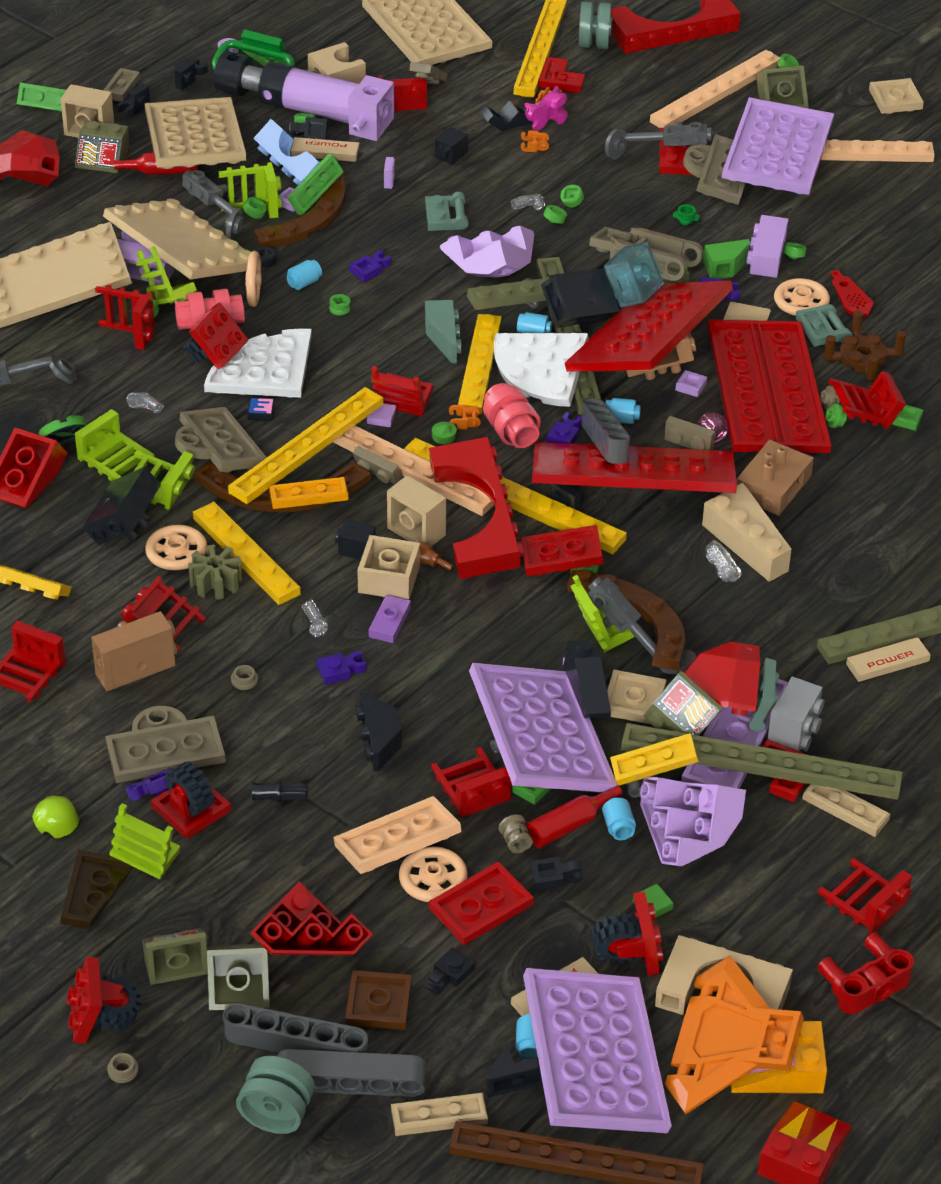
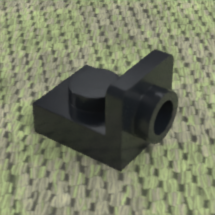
(566, 495)

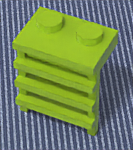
(265, 186)
(162, 292)
(101, 440)
(173, 481)
(606, 637)
(143, 844)

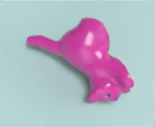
(548, 108)

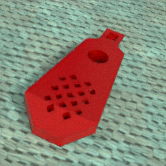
(851, 295)

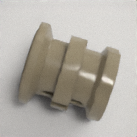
(515, 833)

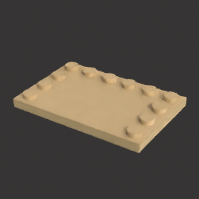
(428, 28)
(194, 132)
(180, 238)
(60, 273)

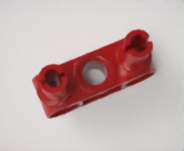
(873, 980)

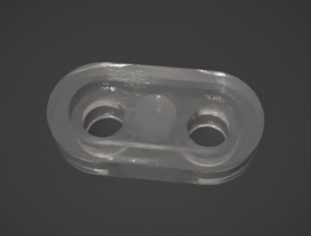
(721, 558)

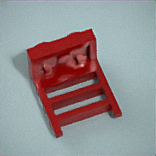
(409, 93)
(142, 313)
(406, 393)
(878, 403)
(152, 598)
(36, 651)
(477, 789)
(881, 906)

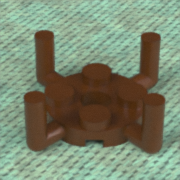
(855, 345)

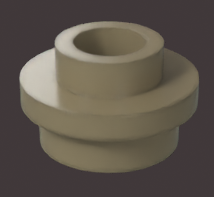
(829, 397)
(244, 677)
(119, 1062)

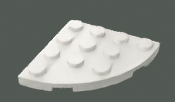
(537, 364)
(265, 366)

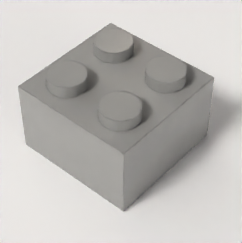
(796, 715)

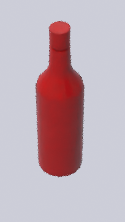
(147, 165)
(568, 817)

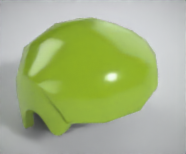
(56, 816)

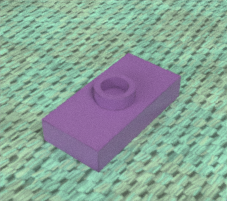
(389, 618)

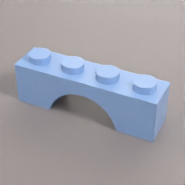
(278, 143)

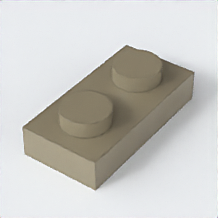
(122, 83)
(689, 434)
(382, 468)

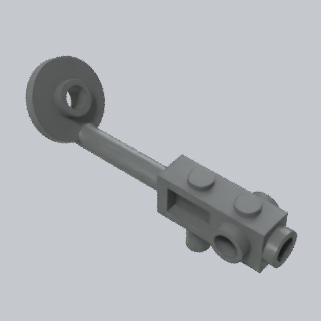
(675, 135)
(211, 194)
(61, 368)
(623, 615)

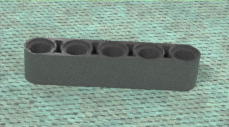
(605, 431)
(284, 1031)
(362, 1072)

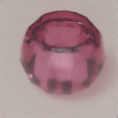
(715, 422)

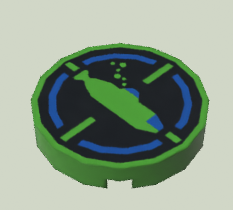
(63, 430)

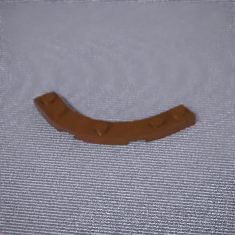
(318, 218)
(218, 482)
(654, 610)

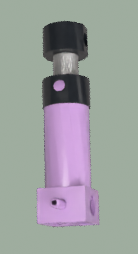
(363, 106)

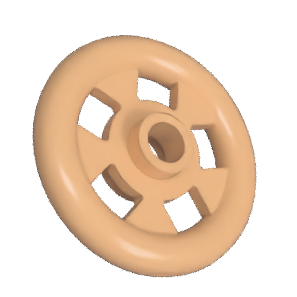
(253, 278)
(801, 295)
(175, 546)
(434, 880)

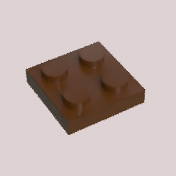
(378, 1000)

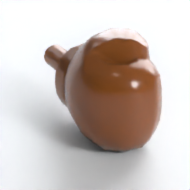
(431, 557)

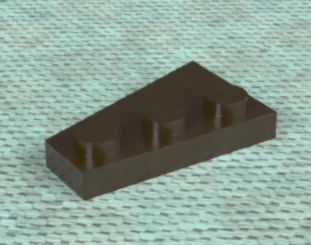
(91, 887)

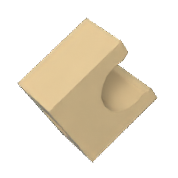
(335, 63)

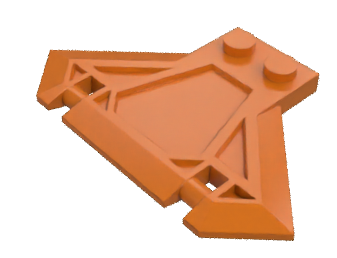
(728, 1036)

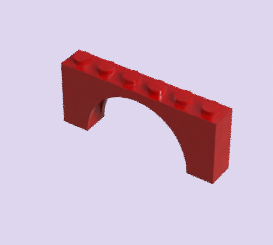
(637, 33)
(495, 546)

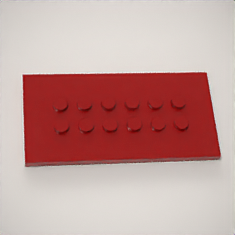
(648, 331)
(767, 385)
(645, 469)

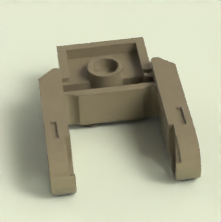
(663, 247)

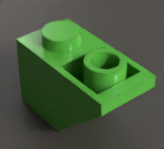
(725, 258)

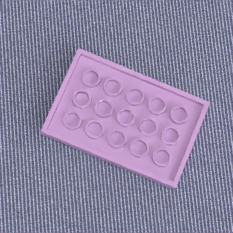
(778, 146)
(541, 729)
(596, 1051)

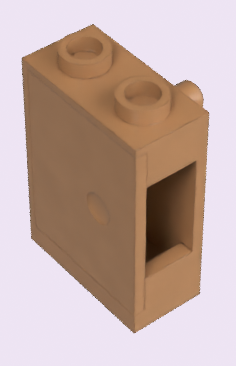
(679, 354)
(776, 476)
(134, 650)

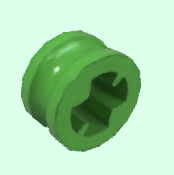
(339, 304)

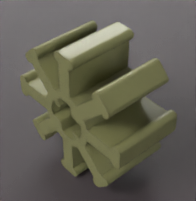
(215, 572)

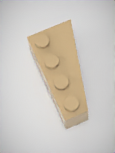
(748, 532)

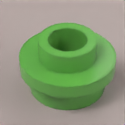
(835, 416)

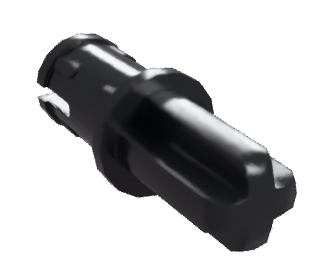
(279, 791)

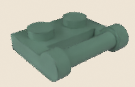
(438, 212)
(818, 328)
(766, 694)

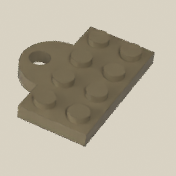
(709, 168)
(217, 437)
(163, 744)

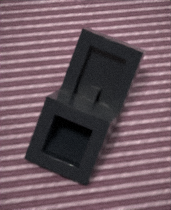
(508, 117)

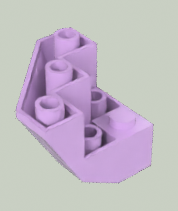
(491, 253)
(689, 817)

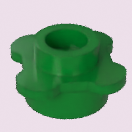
(686, 214)

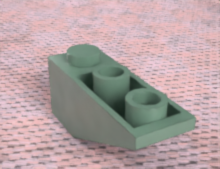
(442, 327)

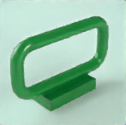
(257, 44)

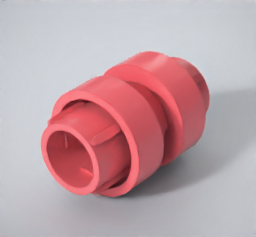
(195, 307)
(511, 415)

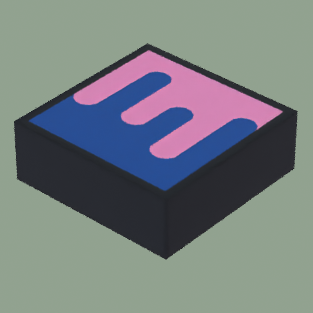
(261, 409)

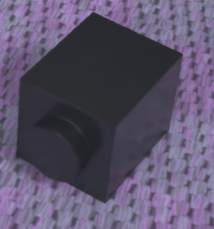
(451, 145)
(353, 538)

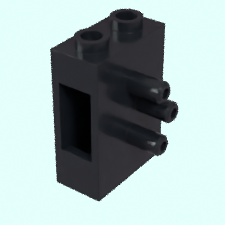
(580, 297)
(123, 507)

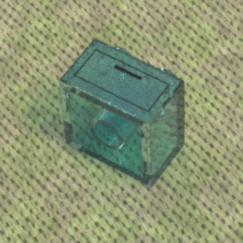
(633, 274)

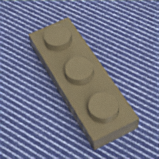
(429, 72)

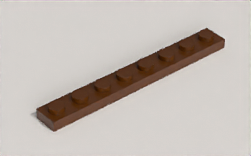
(570, 1157)

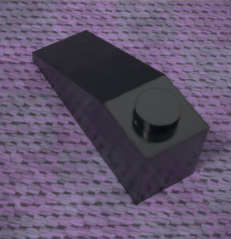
(587, 678)

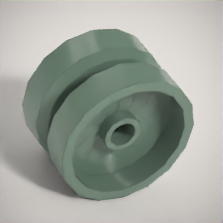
(595, 25)
(275, 1094)

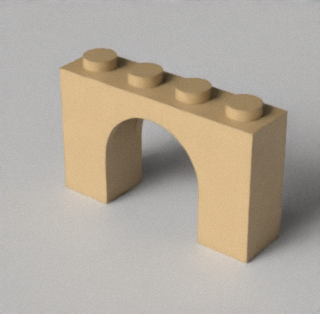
(694, 957)

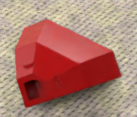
(29, 158)
(728, 675)
(307, 927)

